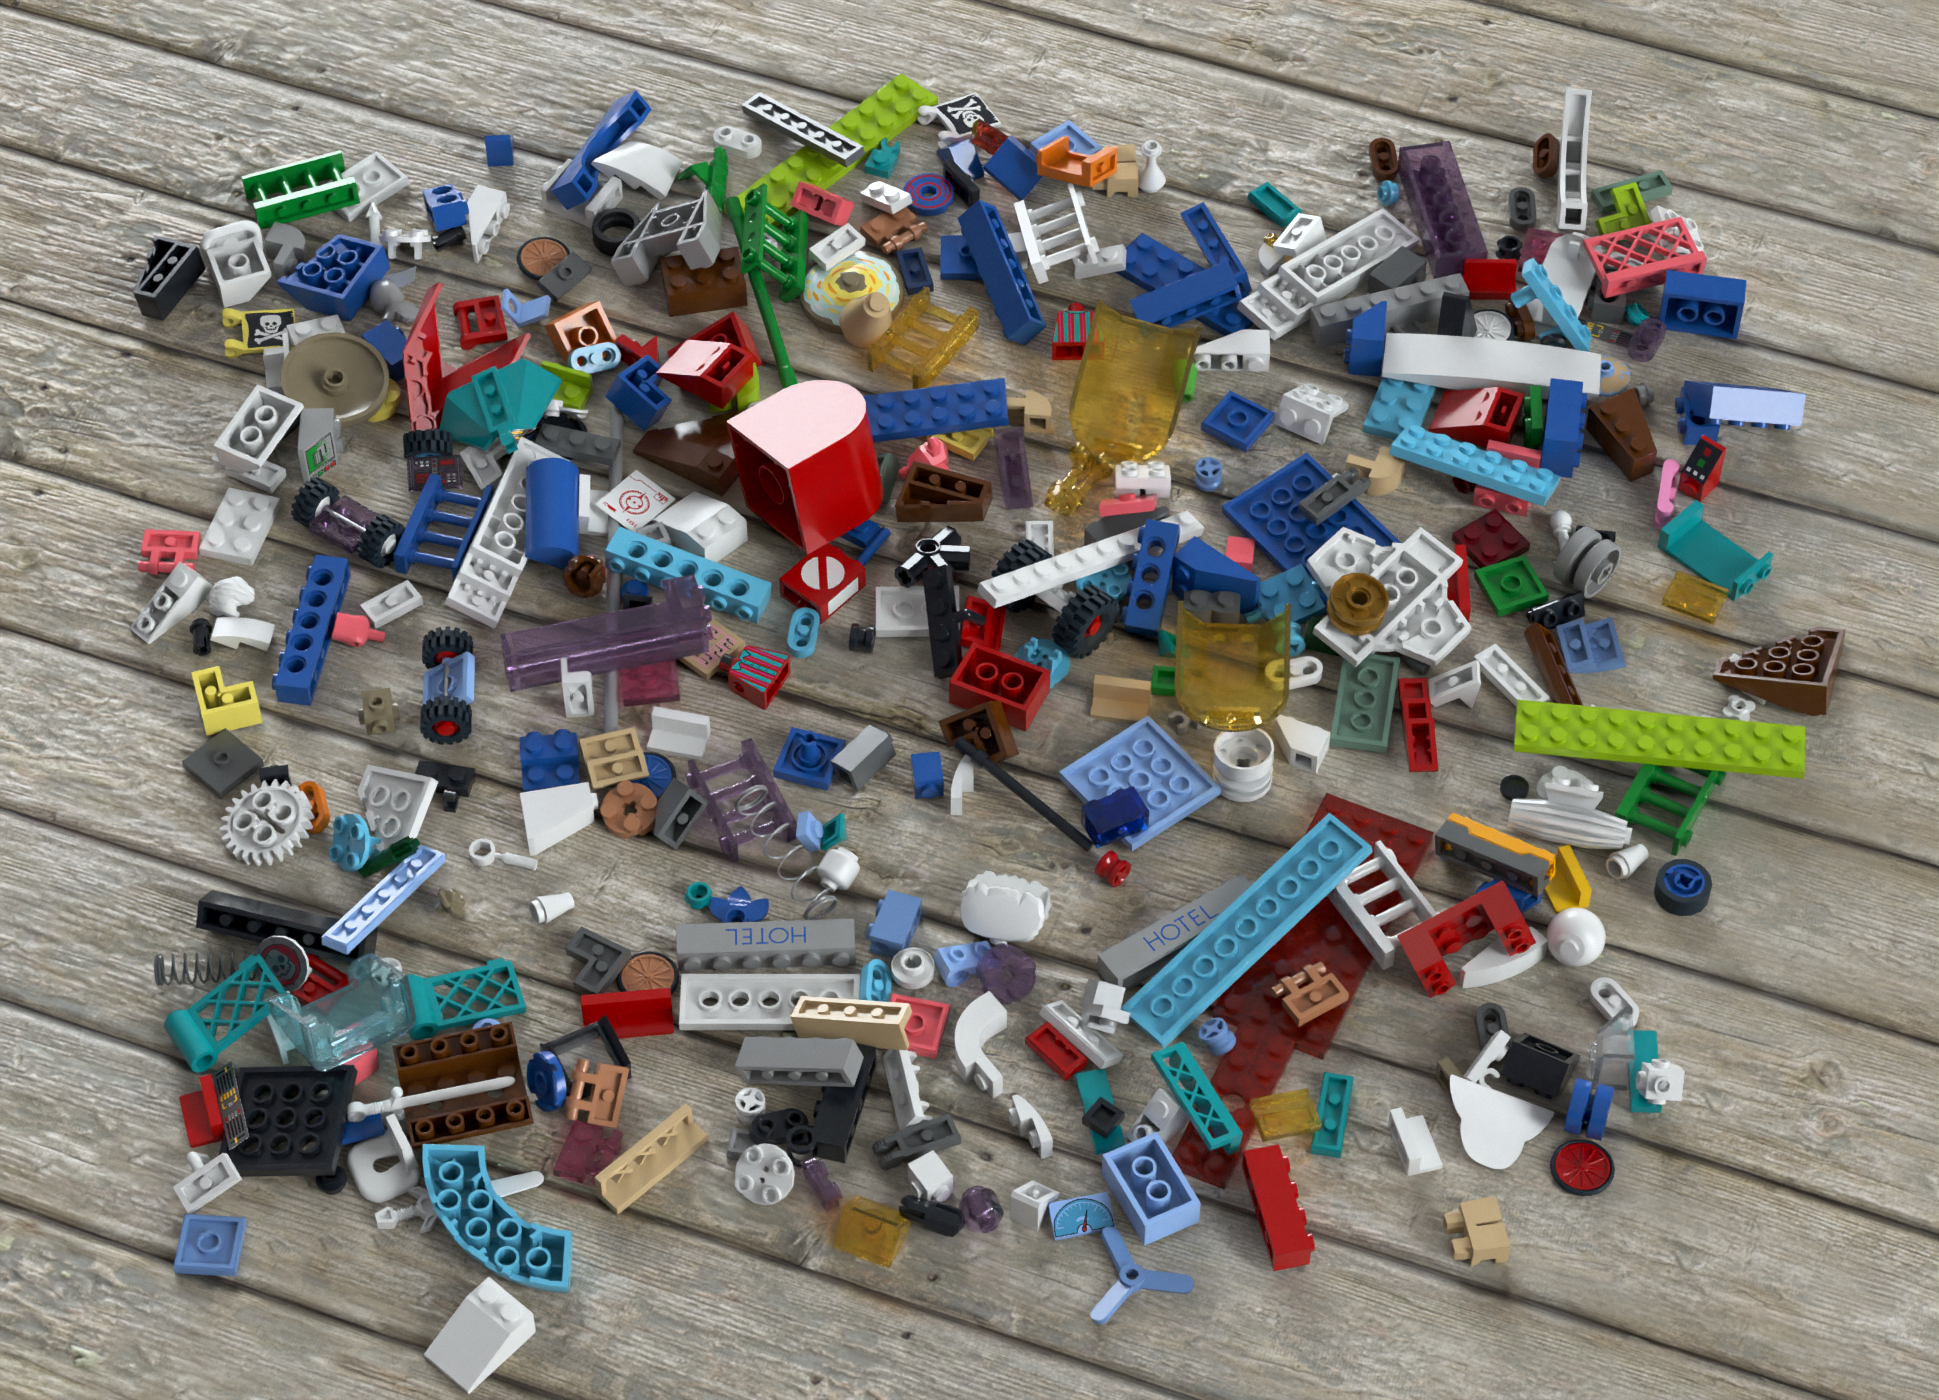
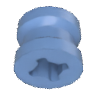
(1212, 468)
(1217, 1036)

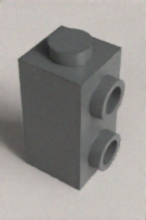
(863, 757)

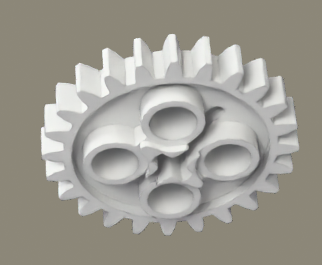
(276, 805)

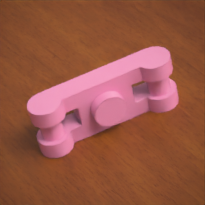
(1666, 493)

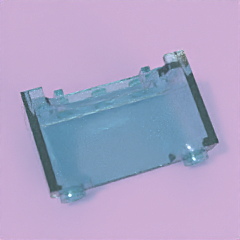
(352, 1019)

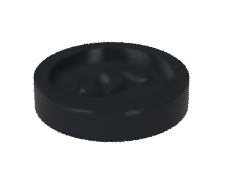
(1514, 787)

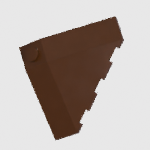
(694, 451)
(1792, 674)

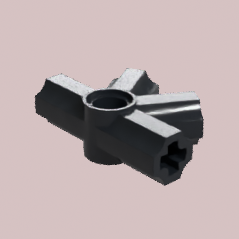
(932, 553)

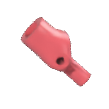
(354, 630)

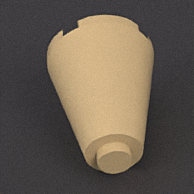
(866, 319)

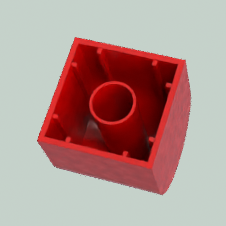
(808, 461)

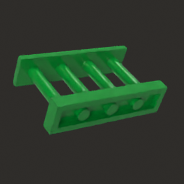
(303, 203)
(792, 240)
(1640, 793)

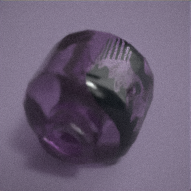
(981, 1209)

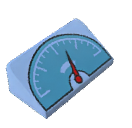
(1080, 1216)

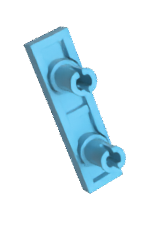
(1551, 297)

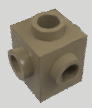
(378, 711)

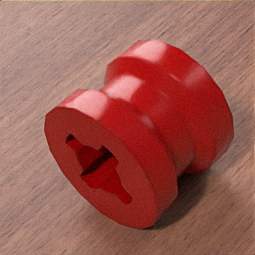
(1113, 868)

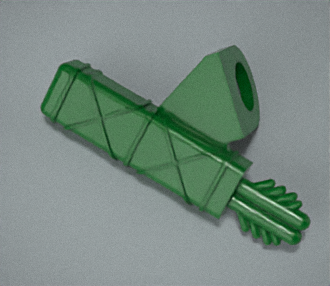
(712, 175)

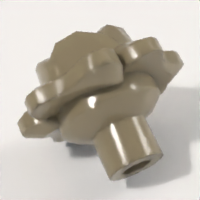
(450, 902)

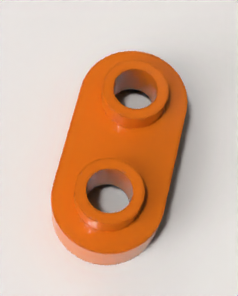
(319, 803)

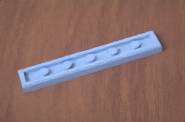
(383, 899)

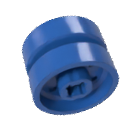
(1589, 1109)

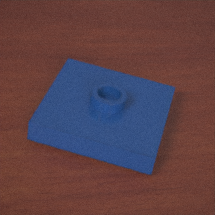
(956, 259)
(1237, 421)

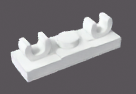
(904, 1088)

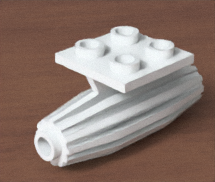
(1569, 817)

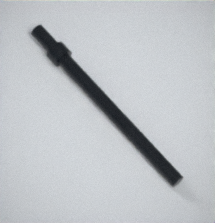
(981, 760)

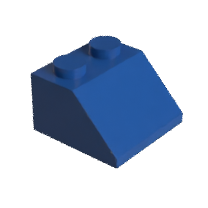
(1366, 342)

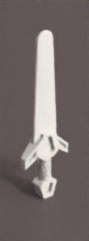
(503, 1187)

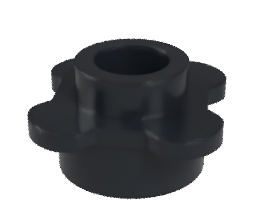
(1509, 248)

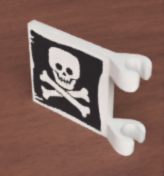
(958, 117)

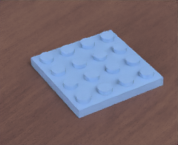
(1156, 767)

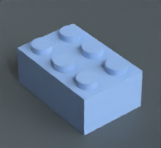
(1150, 1188)

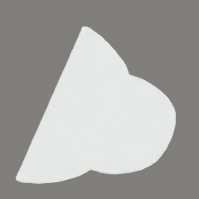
(1494, 1122)

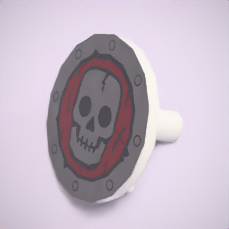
(285, 960)

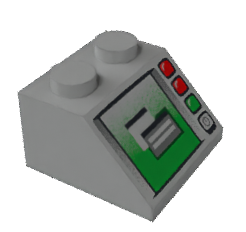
(319, 442)

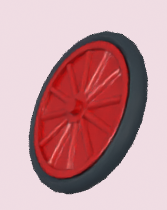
(1582, 1167)

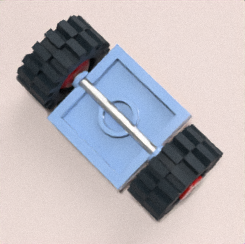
(447, 685)

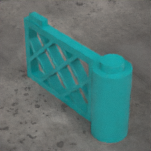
(428, 1012)
(190, 1031)

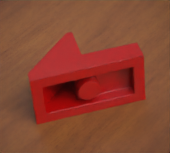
(632, 351)

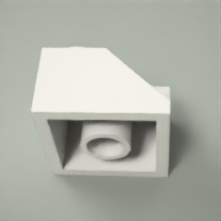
(238, 270)

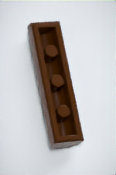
(1551, 665)

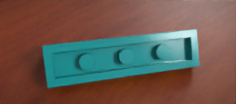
(1202, 1094)

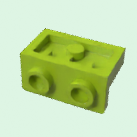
(575, 385)

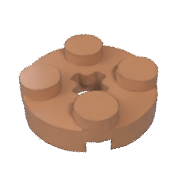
(627, 795)

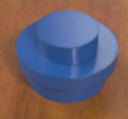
(634, 587)

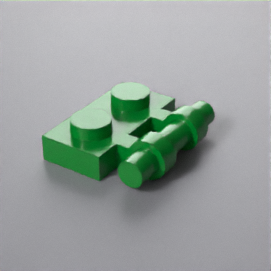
(1533, 418)

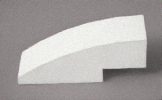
(1496, 965)

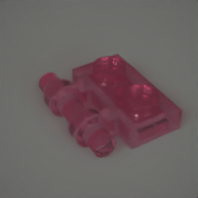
(580, 1148)

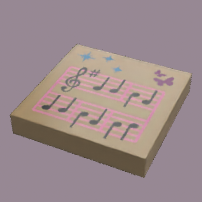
(723, 642)

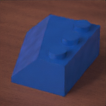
(338, 276)

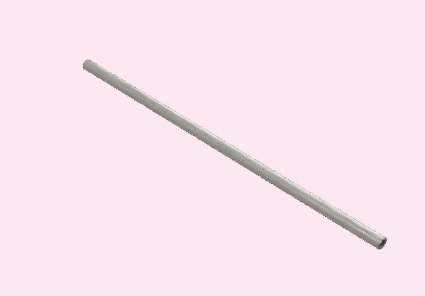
(611, 687)

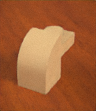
(1383, 473)

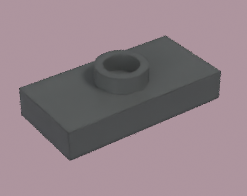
(564, 276)

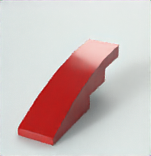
(1417, 725)

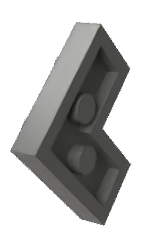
(602, 959)

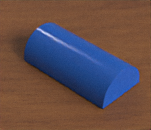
(552, 511)

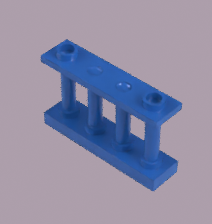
(426, 513)

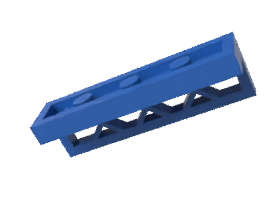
(1213, 242)

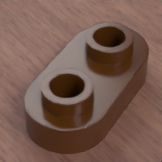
(1546, 156)
(1383, 159)
(1522, 321)

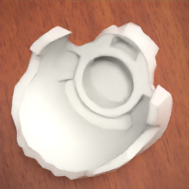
(228, 595)

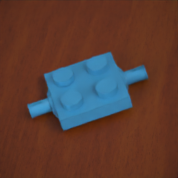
(1291, 588)

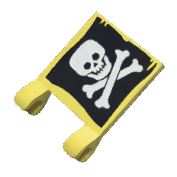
(259, 328)

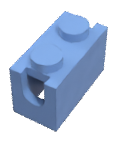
(895, 923)

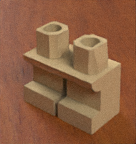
(1126, 177)
(1481, 1231)

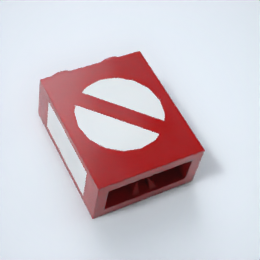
(823, 581)

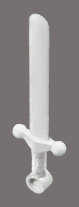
(358, 1111)

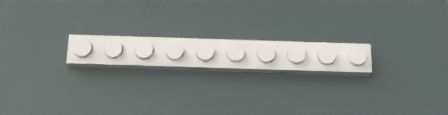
(1076, 564)

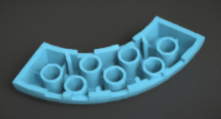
(488, 1226)

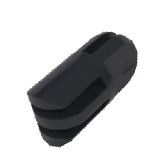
(932, 1215)

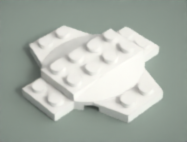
(1415, 575)

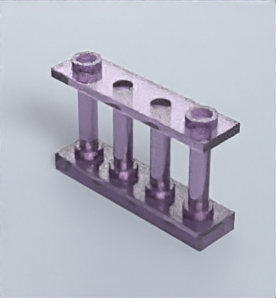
(759, 775)

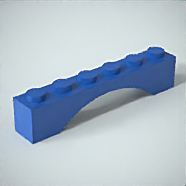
(618, 123)

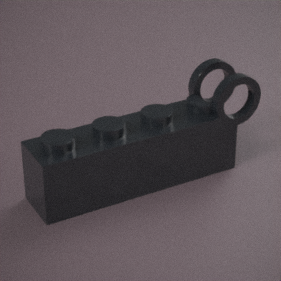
(835, 1116)

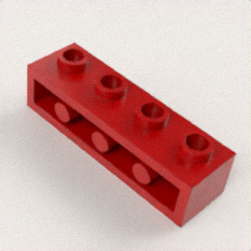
(1277, 1207)

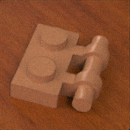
(888, 226)
(1312, 1000)
(606, 1093)

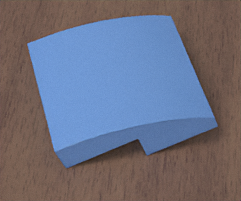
(1590, 646)

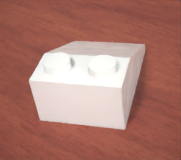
(704, 526)
(480, 1335)

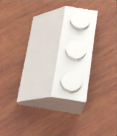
(256, 430)

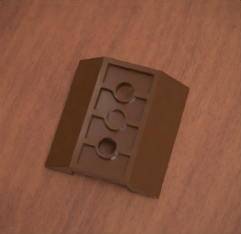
(459, 1061)

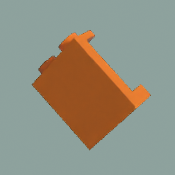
(1065, 165)

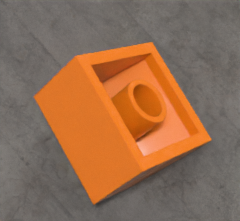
(579, 329)

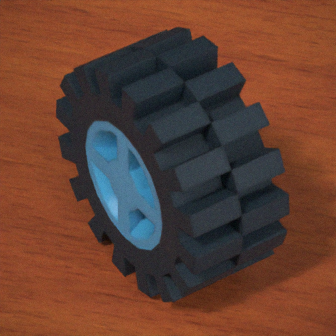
(427, 443)

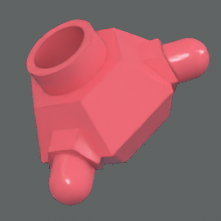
(931, 453)

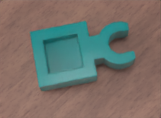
(883, 161)

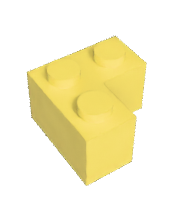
(225, 706)

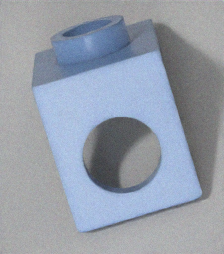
(525, 313)

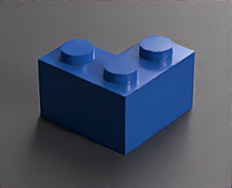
(638, 395)

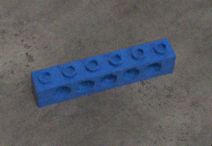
(311, 630)

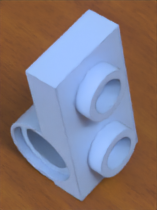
(959, 961)

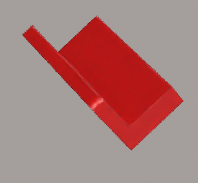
(1490, 278)
(202, 1114)

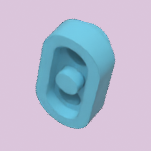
(592, 357)
(803, 635)
(875, 981)

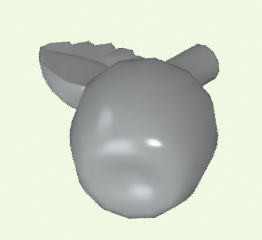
(388, 300)

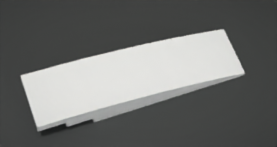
(1325, 273)
(1486, 363)
(499, 544)

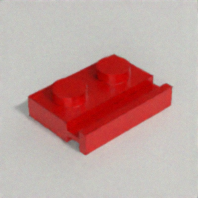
(991, 632)

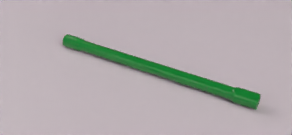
(786, 372)

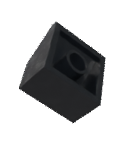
(1539, 1065)

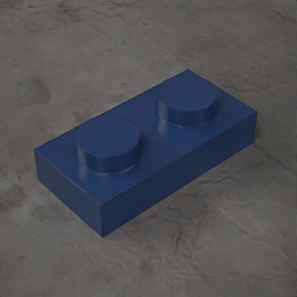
(914, 270)

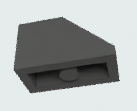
(677, 812)

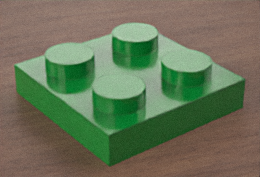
(1511, 586)

